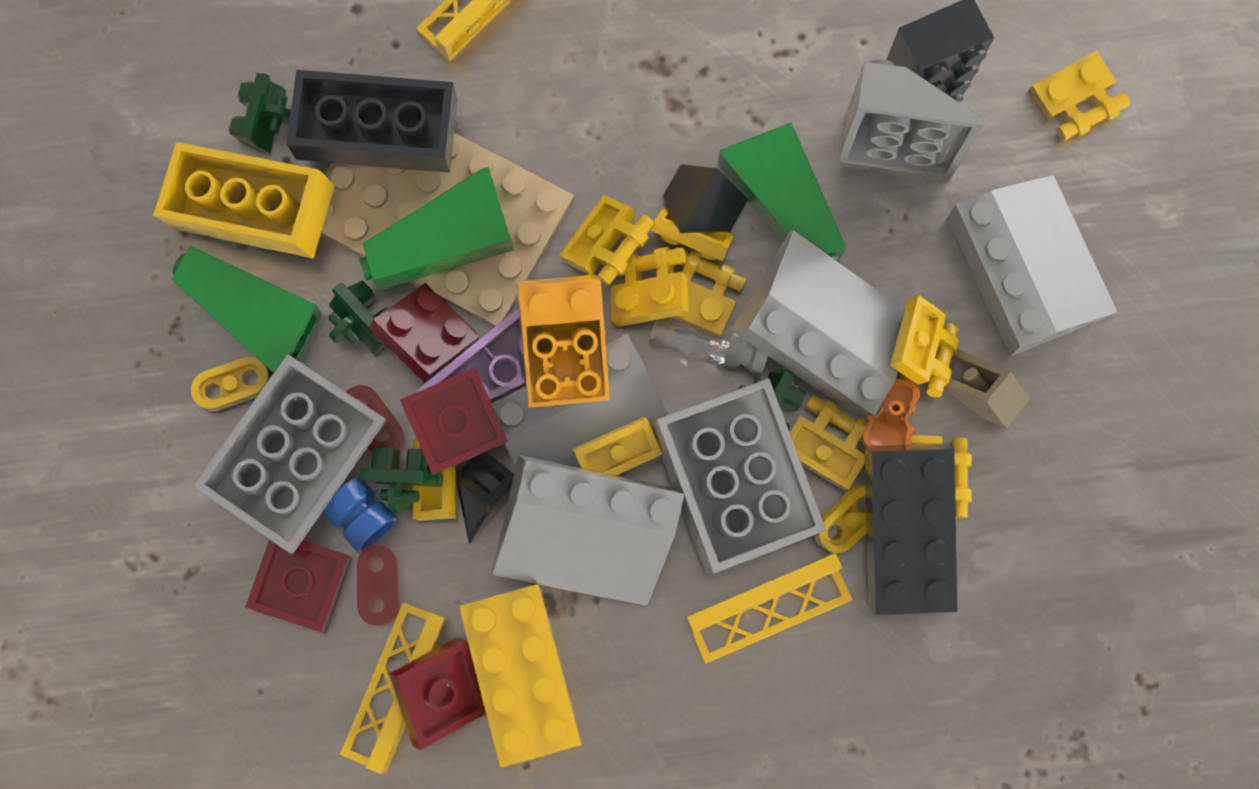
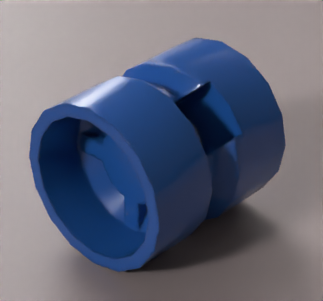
(359, 515)

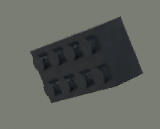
(944, 47)
(372, 120)
(911, 528)

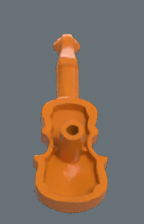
(891, 422)

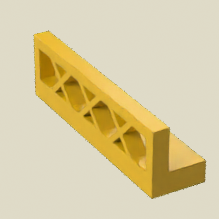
(463, 25)
(769, 591)
(394, 723)

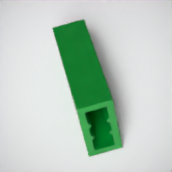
(782, 187)
(440, 235)
(251, 309)

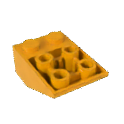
(563, 340)

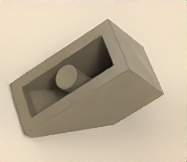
(986, 389)

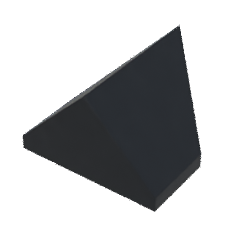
(703, 200)
(482, 491)

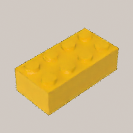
(244, 199)
(520, 675)

